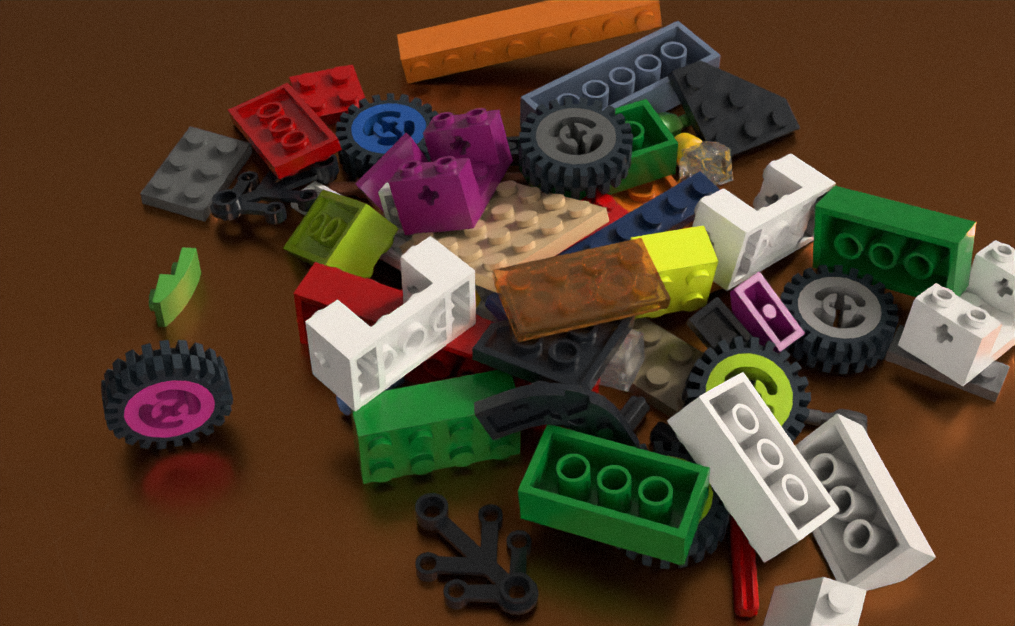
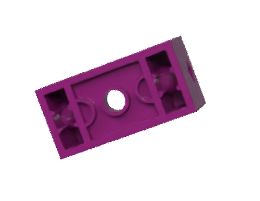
(465, 169)

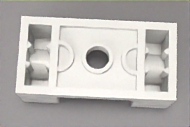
(779, 224)
(971, 330)
(366, 360)

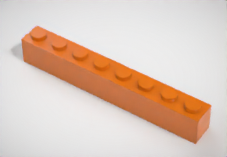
(520, 34)

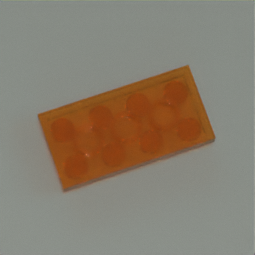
(580, 289)

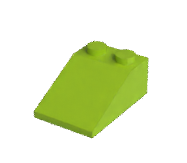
(342, 235)

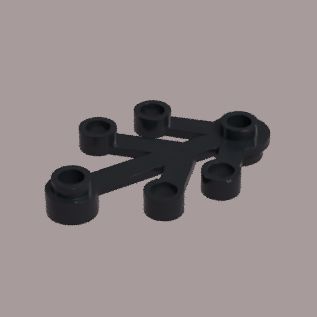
(248, 191)
(477, 559)

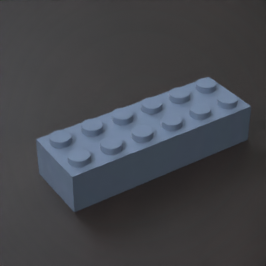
(629, 73)

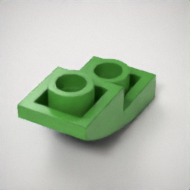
(175, 289)

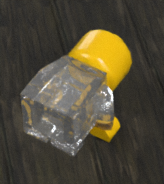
(708, 157)

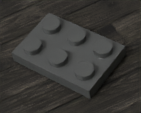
(195, 172)

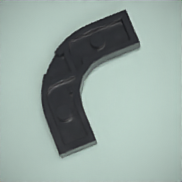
(554, 405)

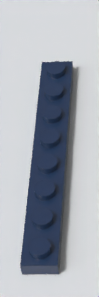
(661, 214)

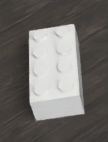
(753, 466)

